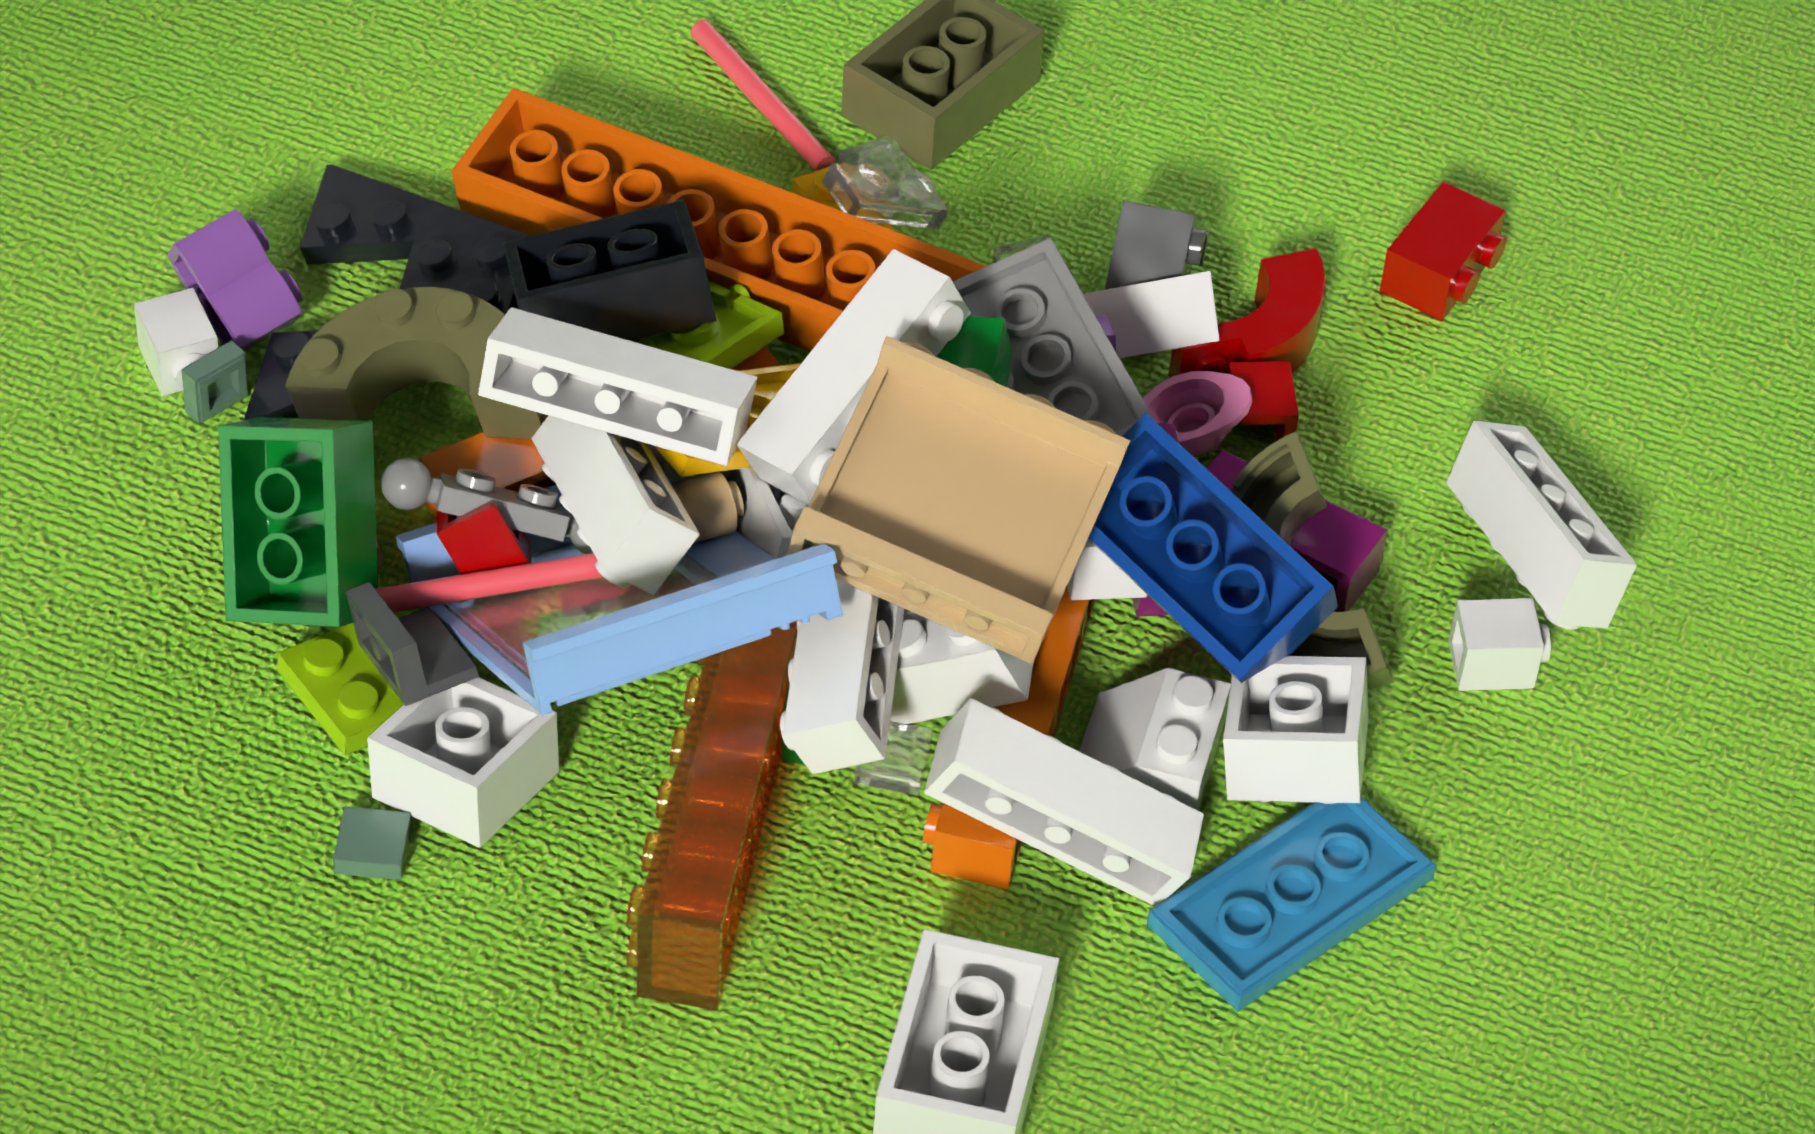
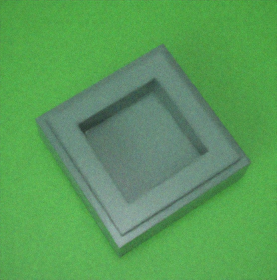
(215, 382)
(372, 843)

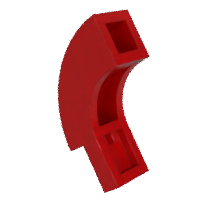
(1279, 329)

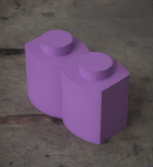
(236, 280)

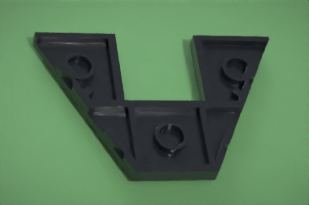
(378, 222)

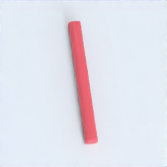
(761, 95)
(490, 582)

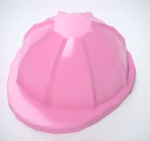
(1201, 407)

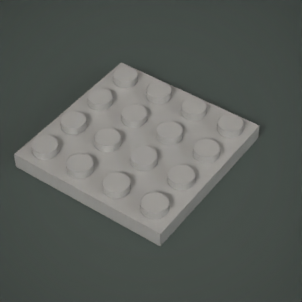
(1054, 337)

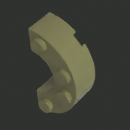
(402, 342)
(1284, 494)

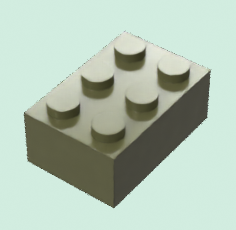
(941, 75)

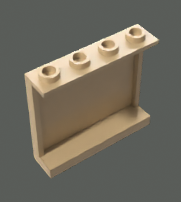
(961, 498)

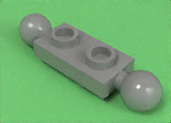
(531, 510)

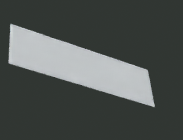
(1159, 314)

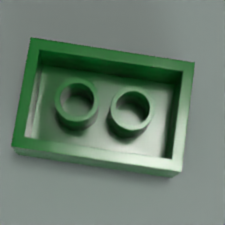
(296, 518)

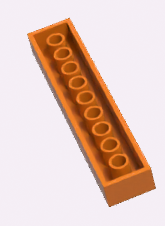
(558, 168)

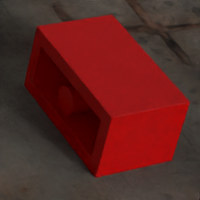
(1444, 251)

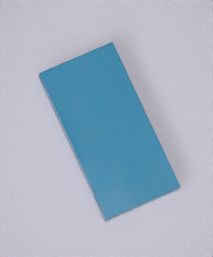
(1290, 898)

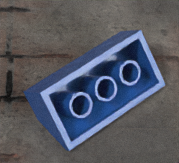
(1207, 556)

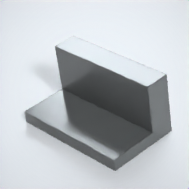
(409, 651)

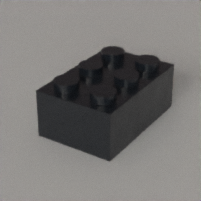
(616, 274)

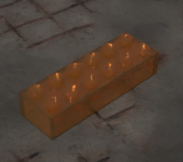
(709, 823)

